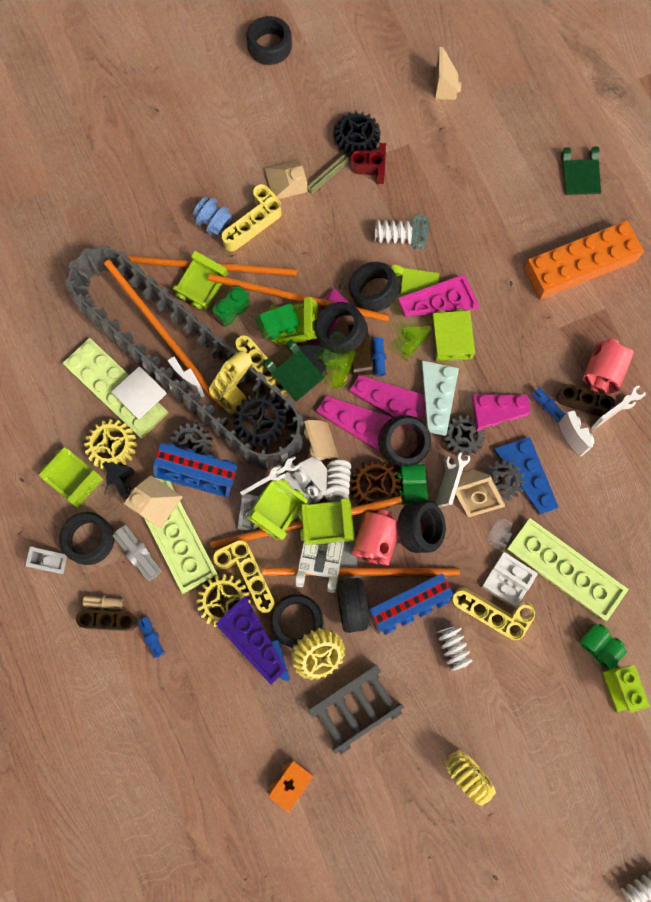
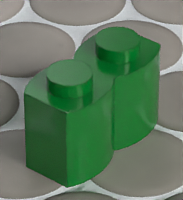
(234, 304)
(277, 322)
(413, 483)
(602, 646)

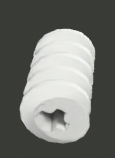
(392, 231)
(338, 480)
(455, 648)
(640, 892)

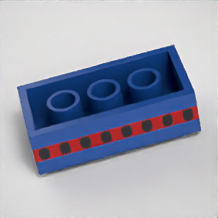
(194, 470)
(411, 603)

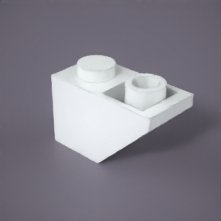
(312, 477)

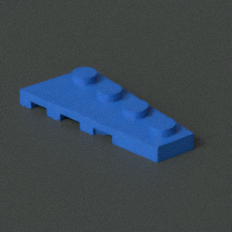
(536, 484)

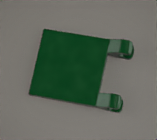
(581, 176)
(296, 374)

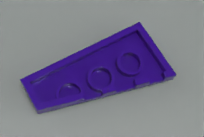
(250, 638)

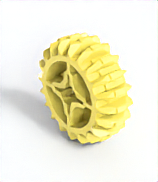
(104, 430)
(214, 604)
(318, 654)
(470, 777)

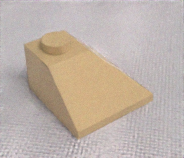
(446, 78)
(287, 179)
(478, 493)
(153, 501)

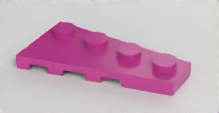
(445, 296)
(389, 398)
(354, 420)

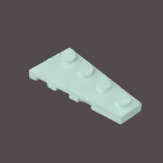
(439, 391)

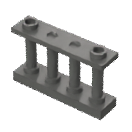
(338, 700)

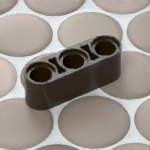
(362, 361)
(593, 397)
(97, 620)

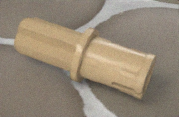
(103, 603)

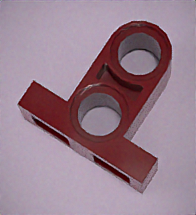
(367, 164)

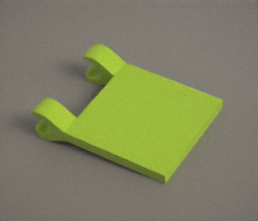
(414, 280)

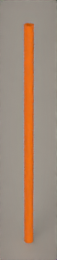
(230, 267)
(288, 295)
(158, 326)
(299, 524)
(280, 571)

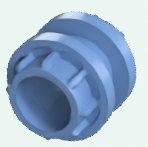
(209, 214)

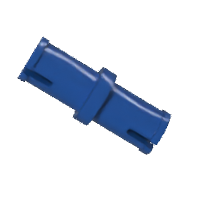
(379, 356)
(548, 404)
(151, 637)

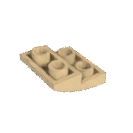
(321, 440)

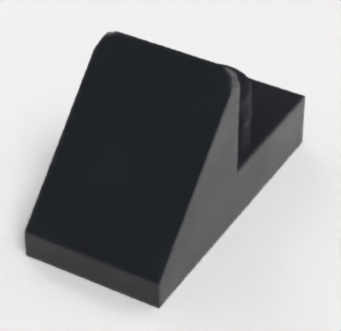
(313, 354)
(118, 474)

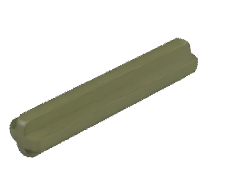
(328, 173)

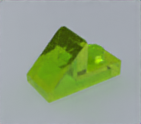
(416, 336)
(342, 365)

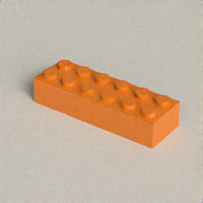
(583, 259)

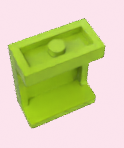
(195, 284)
(307, 316)
(453, 335)
(70, 476)
(276, 508)
(327, 522)
(625, 688)

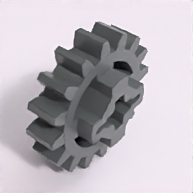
(460, 430)
(191, 434)
(509, 477)

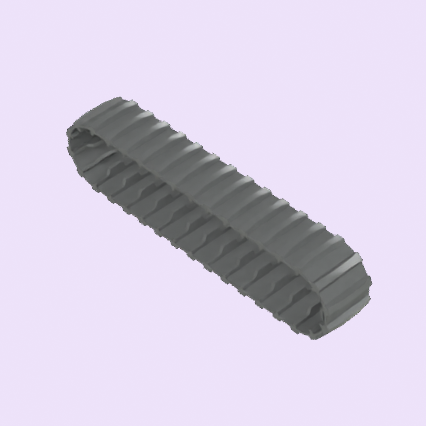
(91, 263)

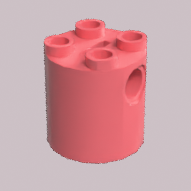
(607, 366)
(376, 537)

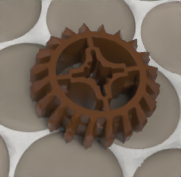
(387, 472)

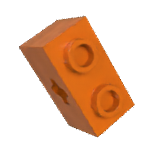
(284, 797)

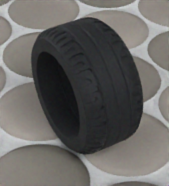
(265, 26)
(367, 273)
(331, 313)
(423, 444)
(409, 526)
(70, 528)
(282, 605)
(352, 605)

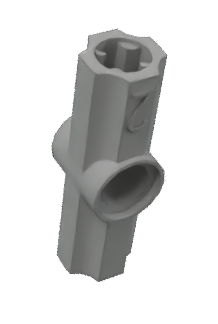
(137, 553)

